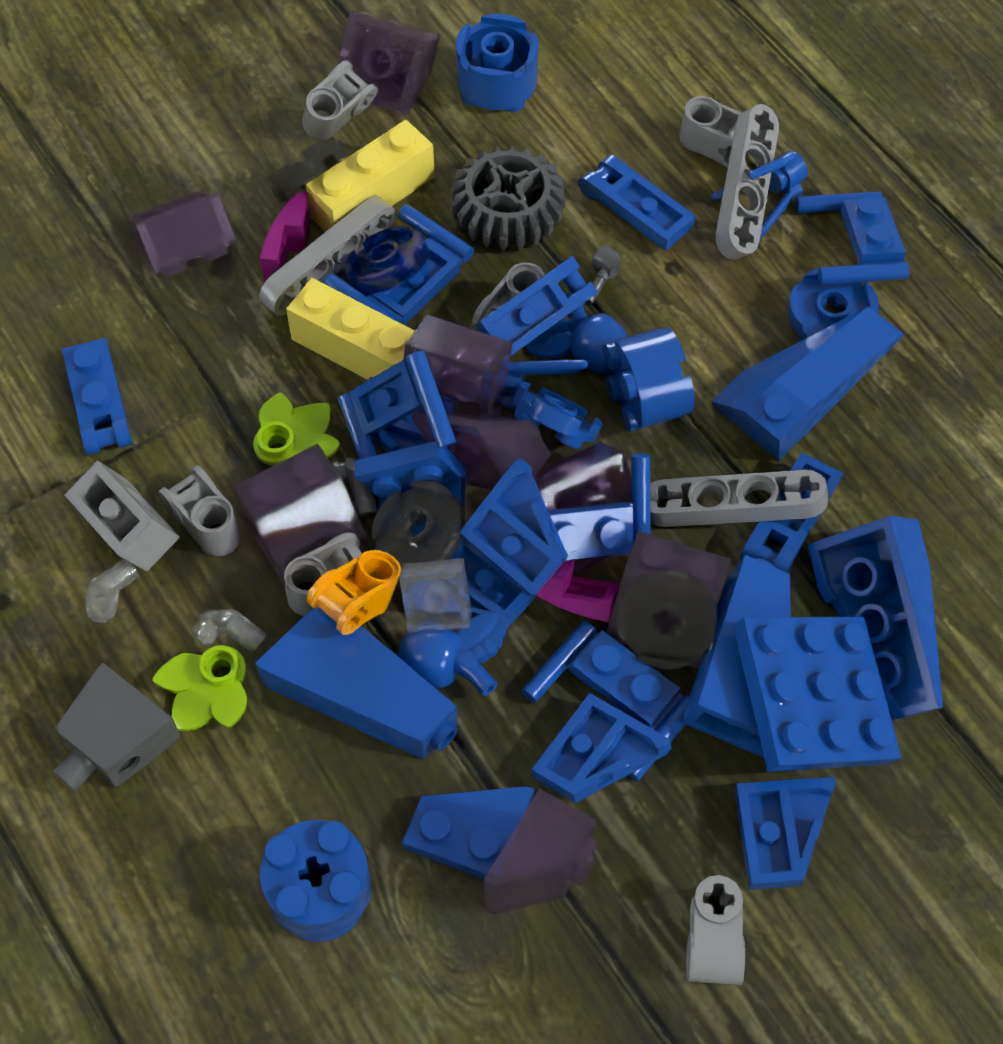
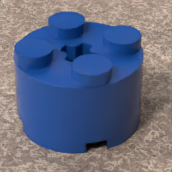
(497, 63)
(648, 378)
(309, 851)

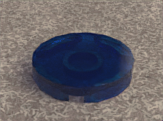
(386, 260)

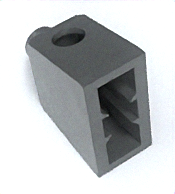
(111, 731)

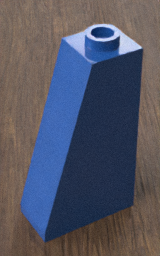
(358, 685)
(720, 694)

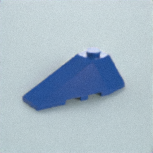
(797, 387)
(886, 578)

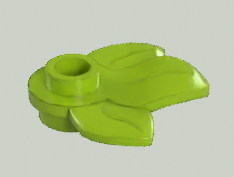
(293, 427)
(201, 693)

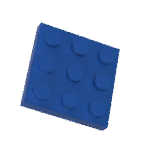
(816, 692)

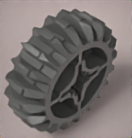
(509, 187)

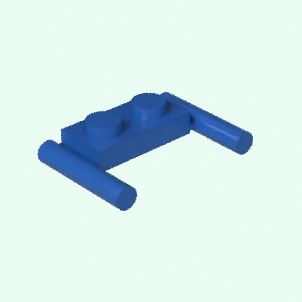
(871, 234)
(442, 265)
(393, 397)
(607, 527)
(618, 678)

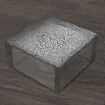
(435, 595)

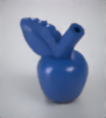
(580, 337)
(446, 653)

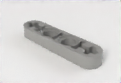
(732, 213)
(326, 253)
(734, 491)

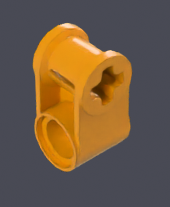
(356, 590)

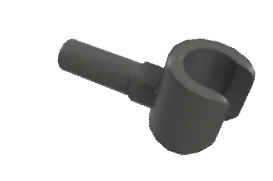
(609, 266)

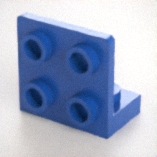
(398, 469)

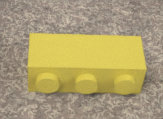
(385, 167)
(346, 330)

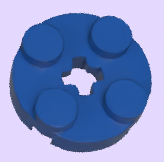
(809, 300)
(556, 413)

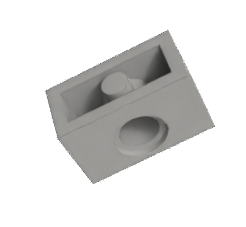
(122, 516)

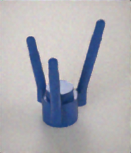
(786, 177)
(518, 370)

